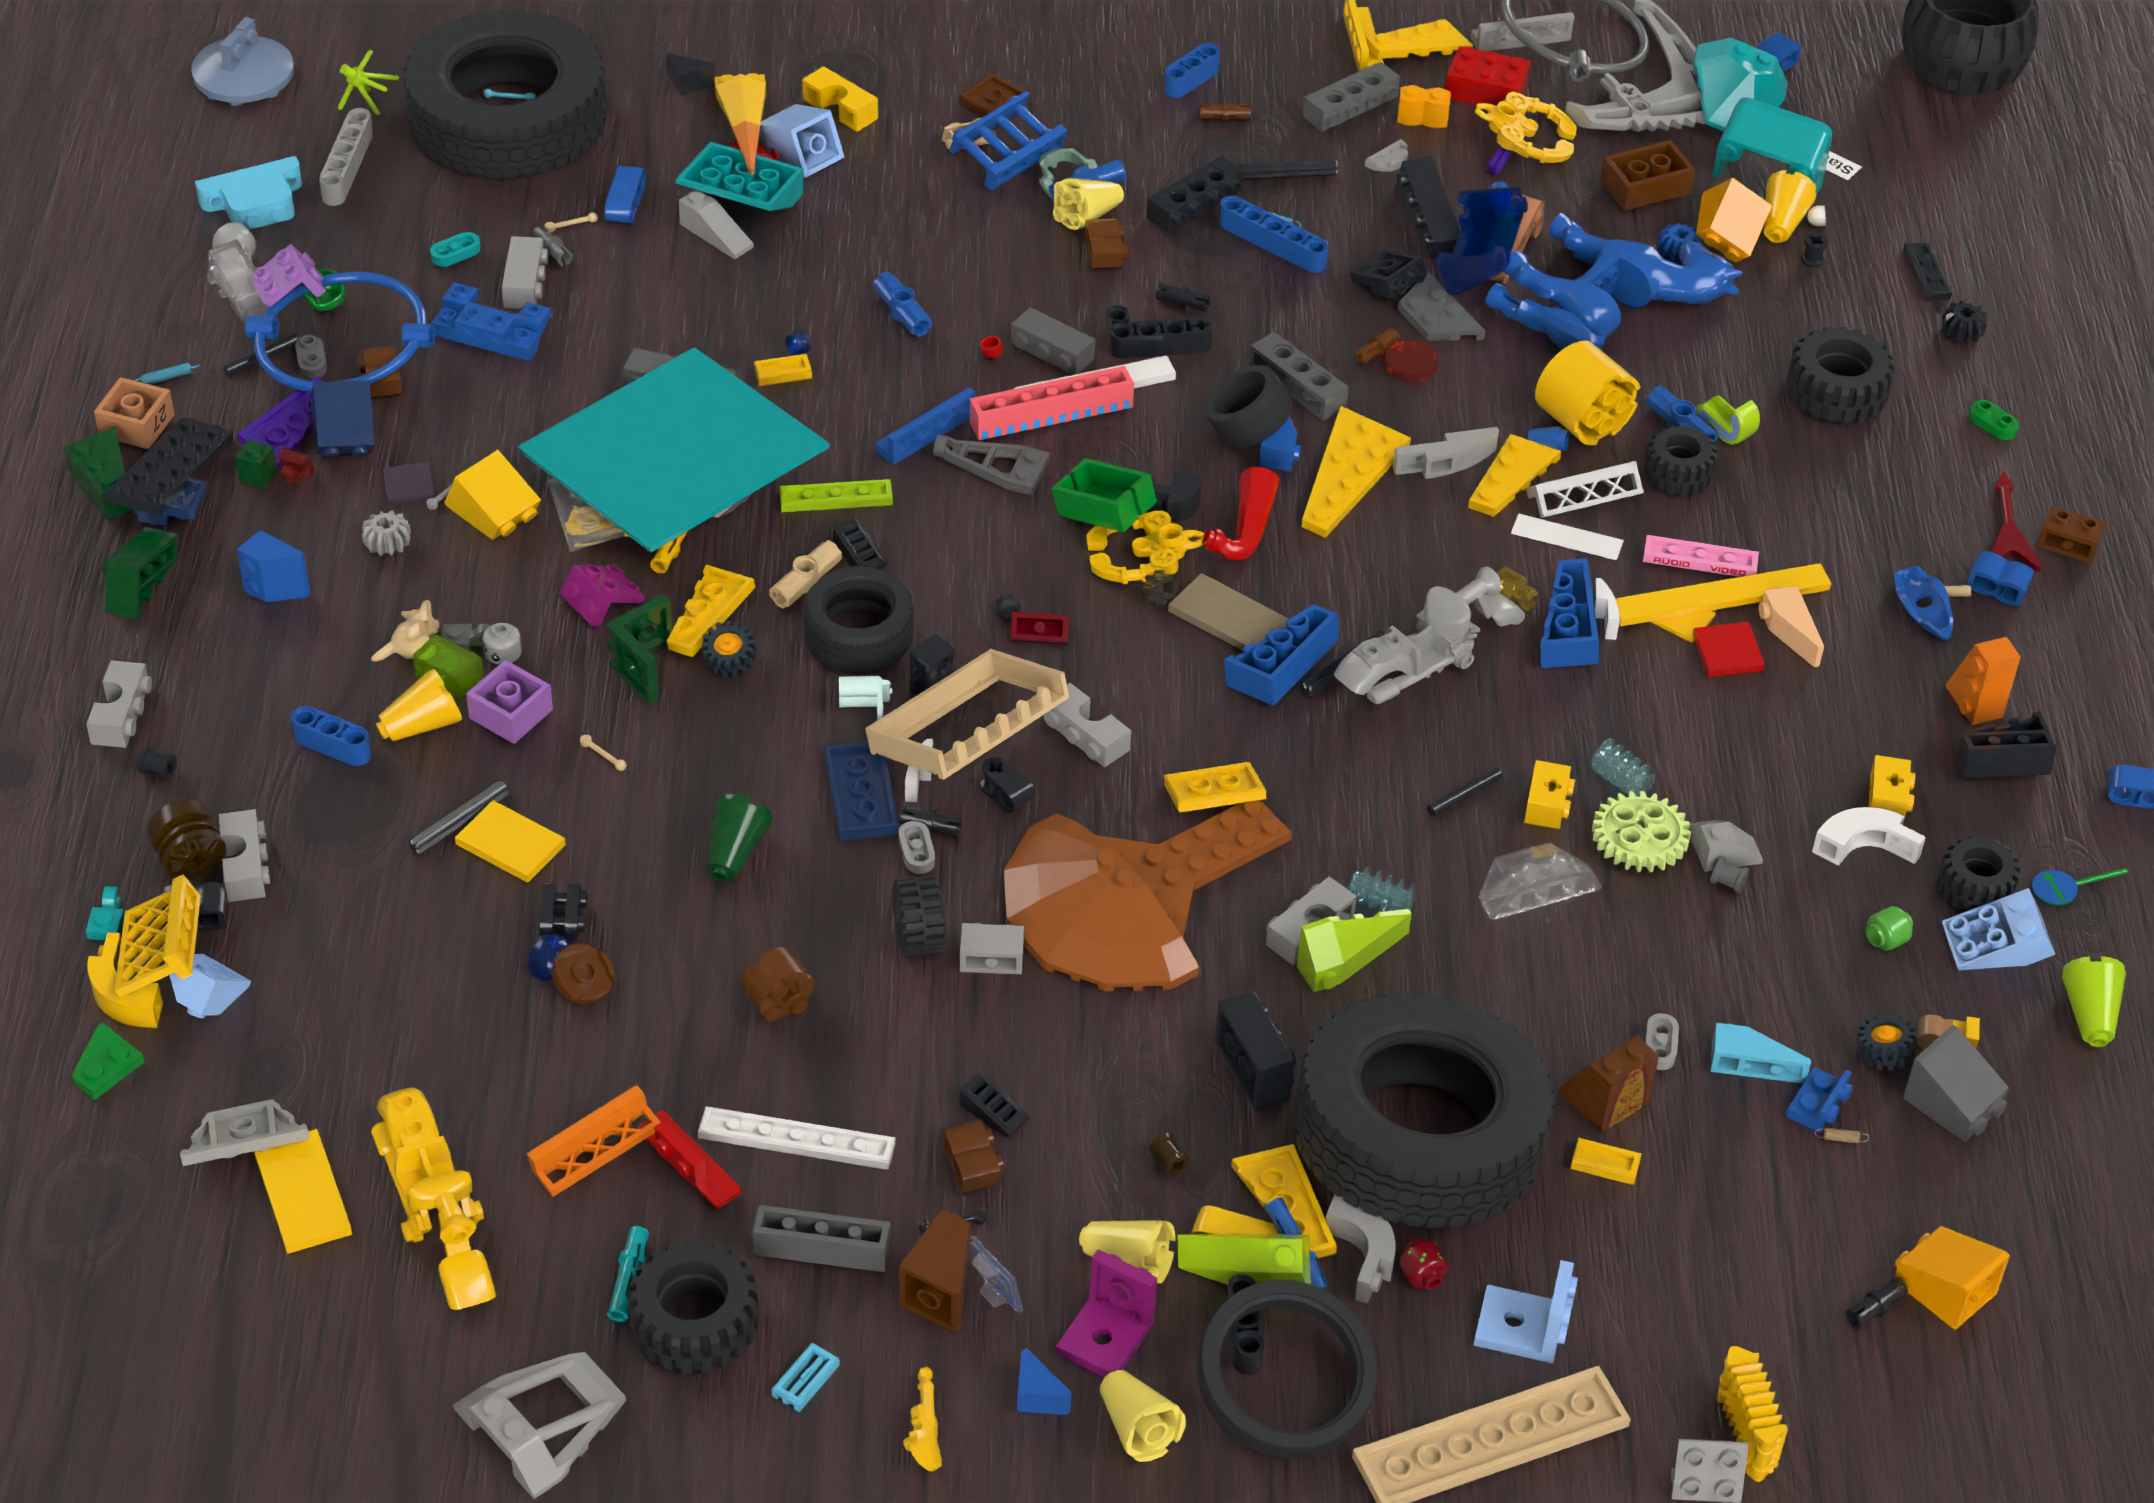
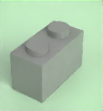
(991, 948)

